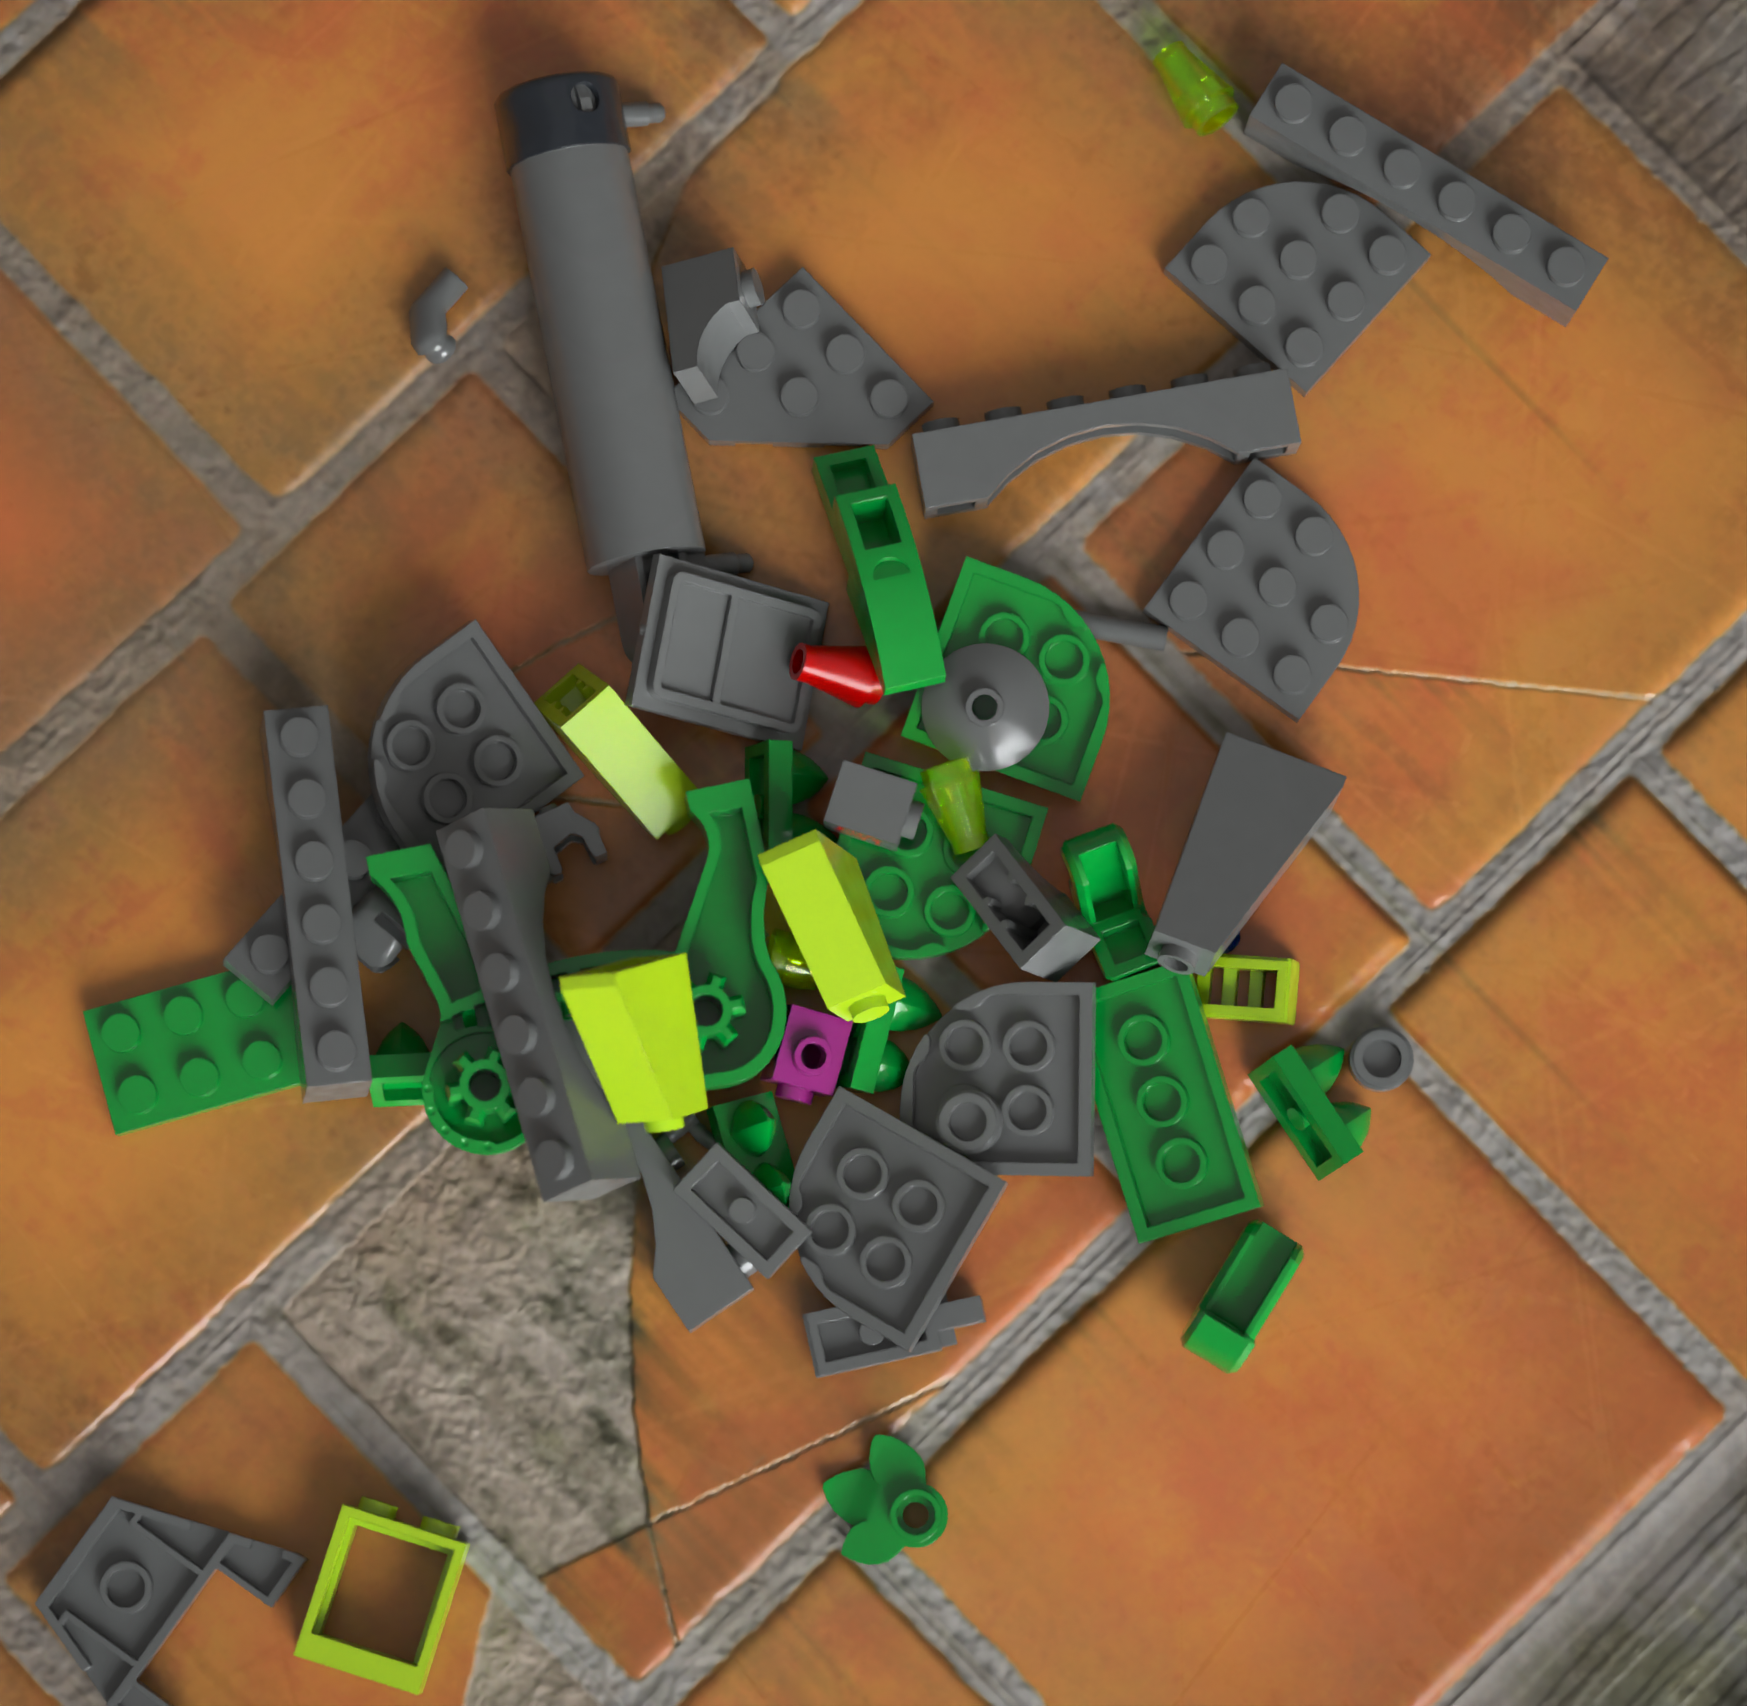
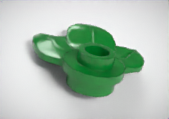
(876, 1501)

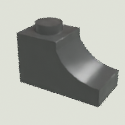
(708, 313)
(1024, 910)

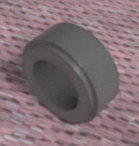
(1380, 1059)
(969, 1121)

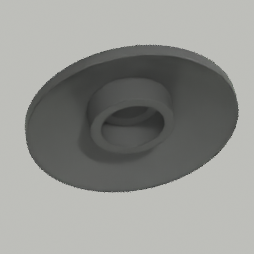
(1020, 707)

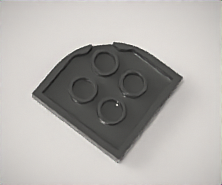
(1297, 273)
(1265, 591)
(458, 740)
(1032, 1055)
(886, 1216)

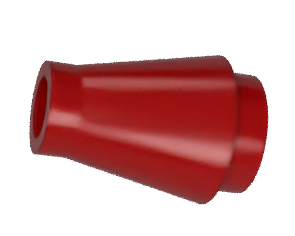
(837, 671)

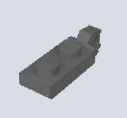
(845, 1345)

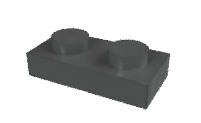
(743, 1210)

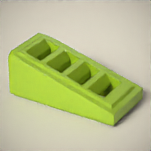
(1285, 990)

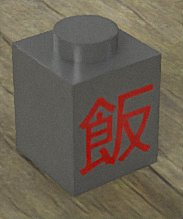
(873, 806)

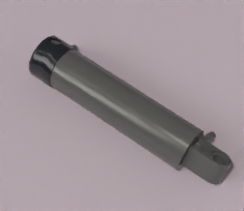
(603, 331)

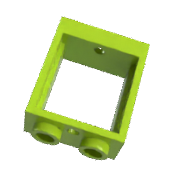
(361, 1660)

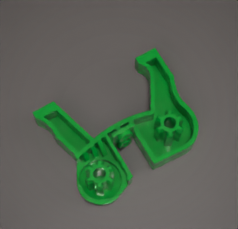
(730, 973)

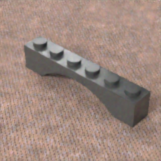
(1493, 231)
(1231, 417)
(316, 904)
(565, 1117)
(690, 1258)

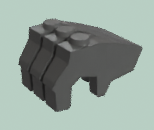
(563, 826)

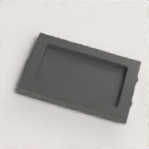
(722, 650)

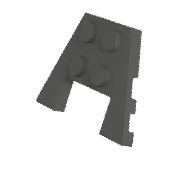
(137, 1581)

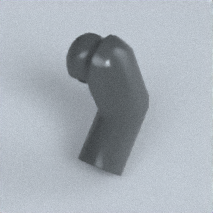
(428, 317)

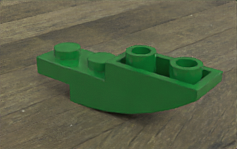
(882, 568)

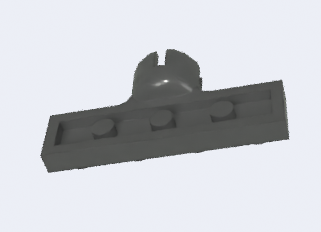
(263, 952)

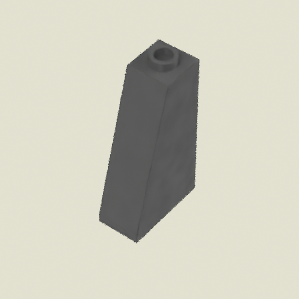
(1242, 840)

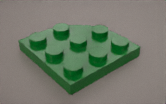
(1045, 629)
(912, 888)

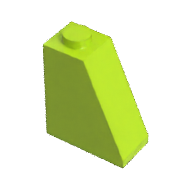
(618, 750)
(834, 925)
(641, 1037)

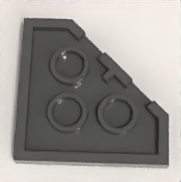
(807, 380)

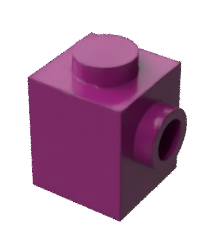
(808, 1055)

